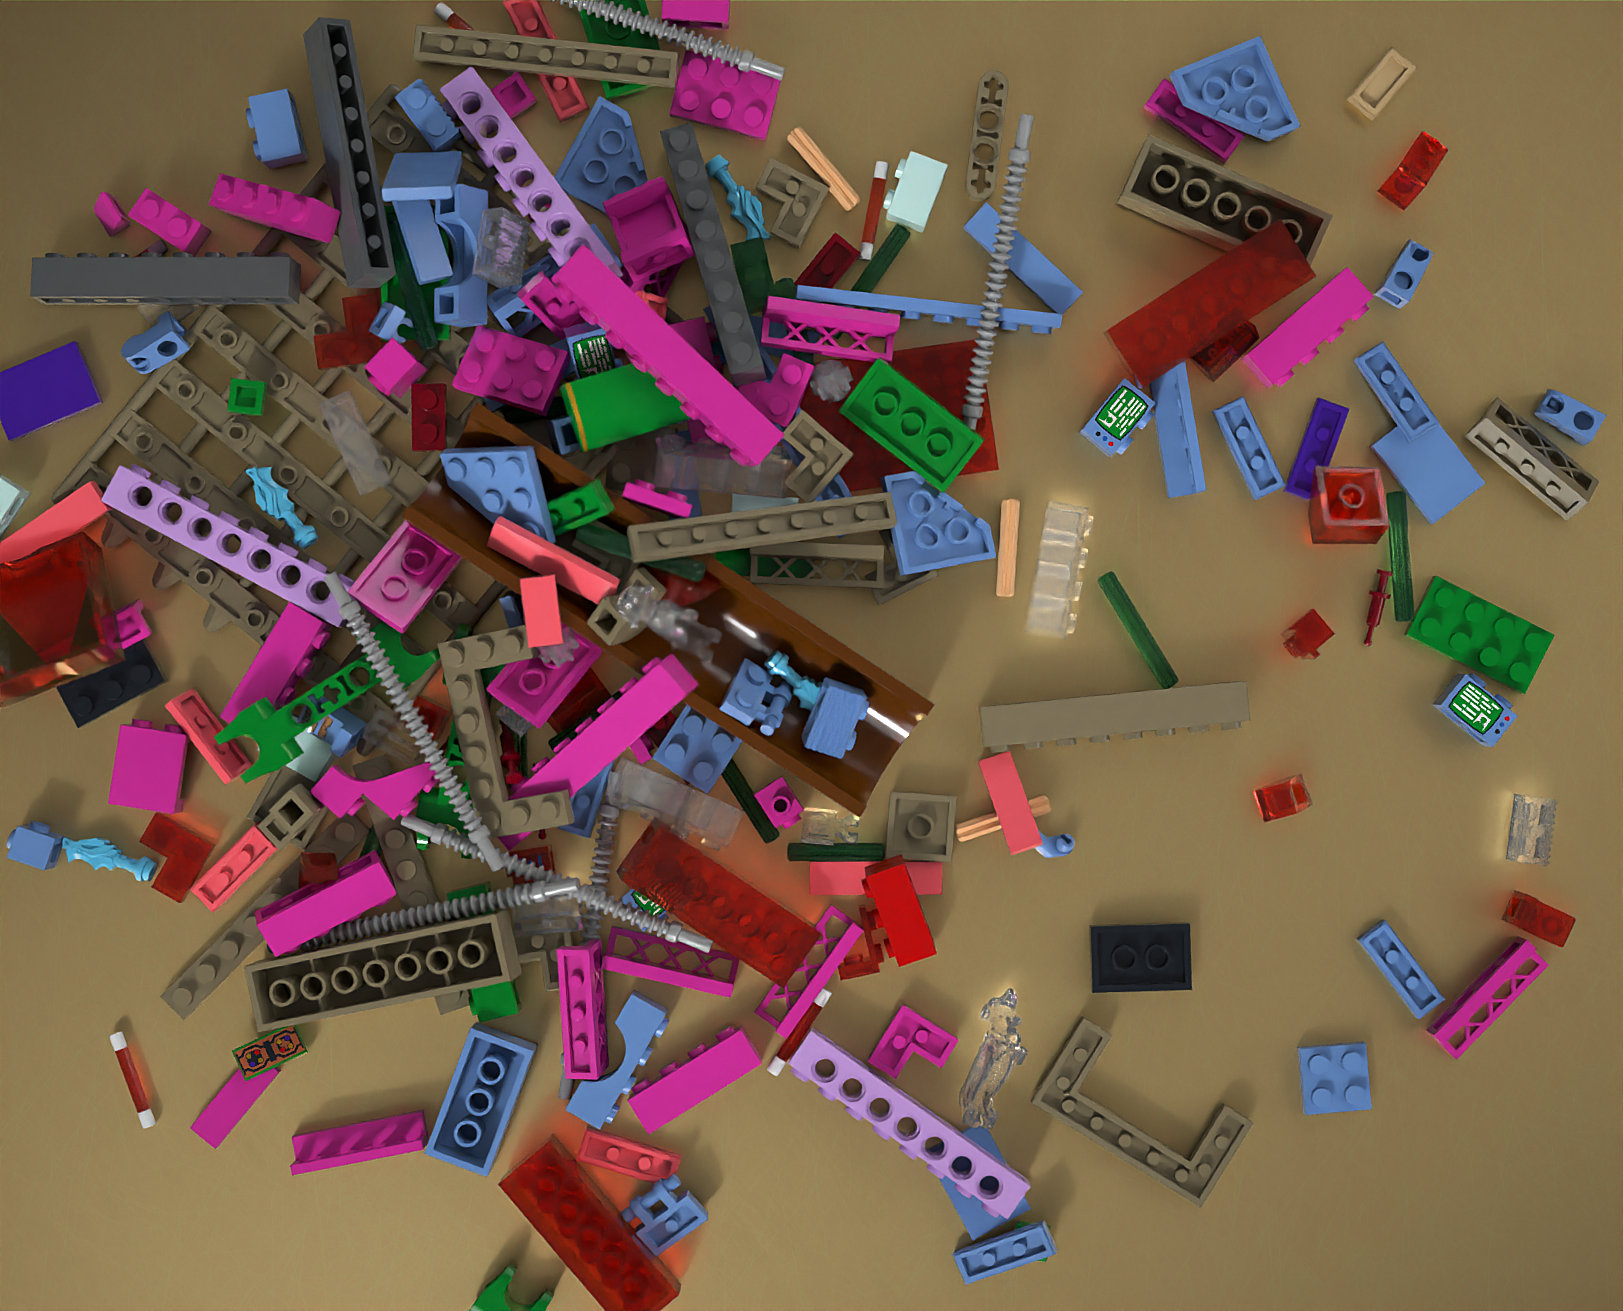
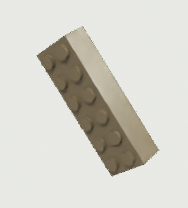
(1214, 201)

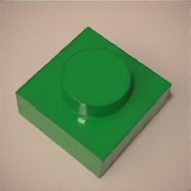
(247, 397)

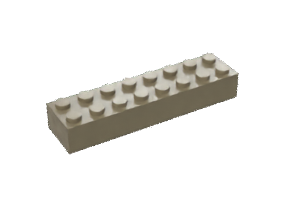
(383, 970)

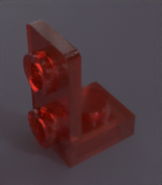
(1413, 171)
(1306, 635)
(317, 868)
(1538, 918)
(855, 964)

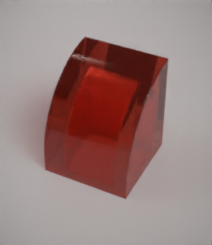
(1283, 798)

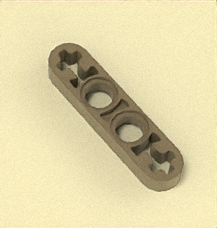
(988, 136)

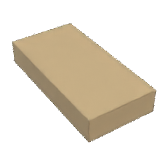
(1381, 83)

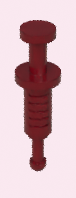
(1377, 604)
(510, 757)

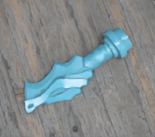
(744, 206)
(274, 501)
(803, 687)
(101, 853)

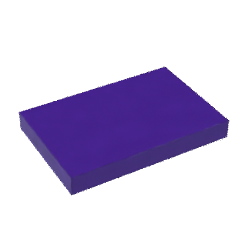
(46, 391)

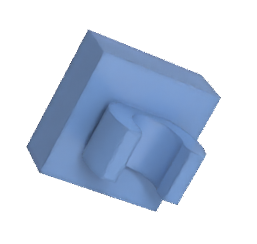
(387, 322)

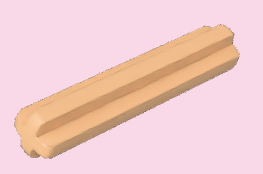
(823, 168)
(1007, 547)
(990, 822)

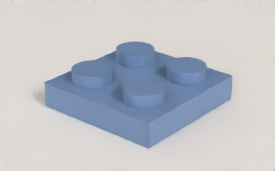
(697, 749)
(1334, 1078)

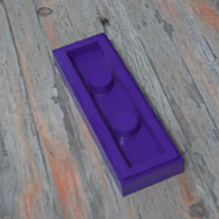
(1316, 446)

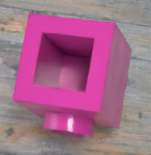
(780, 803)

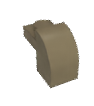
(608, 622)
(290, 816)

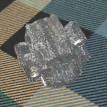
(831, 380)
(561, 652)

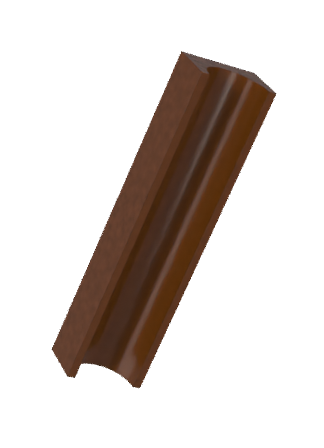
(749, 618)

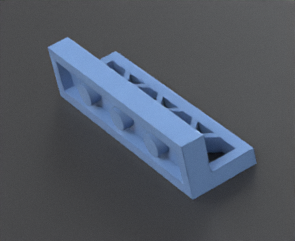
(506, 301)
(1177, 433)

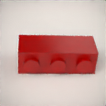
(898, 911)

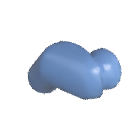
(1056, 845)

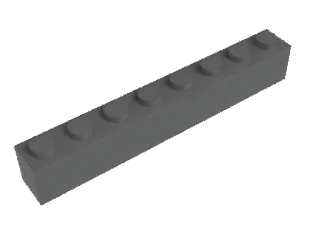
(349, 153)
(713, 255)
(165, 279)

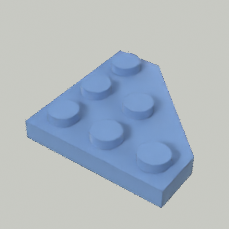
(1238, 90)
(602, 157)
(501, 484)
(933, 527)

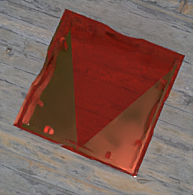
(55, 618)

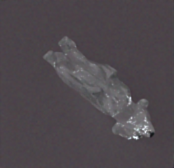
(668, 621)
(993, 1061)

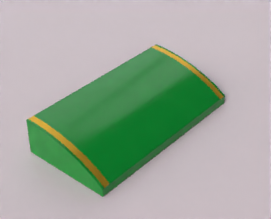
(618, 406)

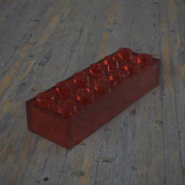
(1209, 304)
(718, 902)
(588, 1231)

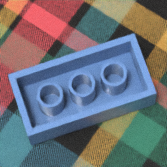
(481, 1099)

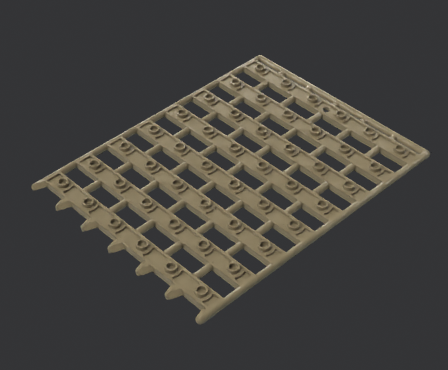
(231, 598)

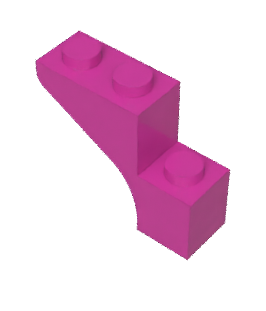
(390, 793)

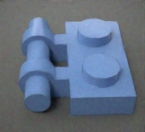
(746, 694)
(672, 1221)

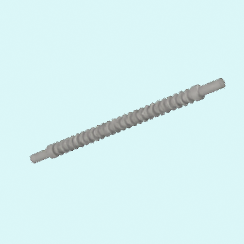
(745, 60)
(1019, 156)
(350, 611)
(609, 813)
(539, 892)
(674, 931)

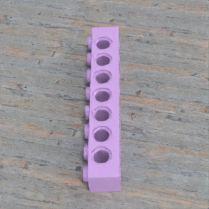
(470, 92)
(124, 496)
(1011, 1184)

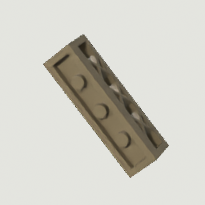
(1532, 463)
(818, 551)

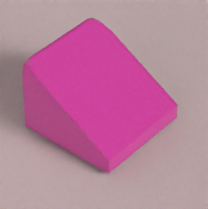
(111, 214)

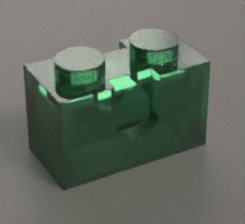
(752, 261)

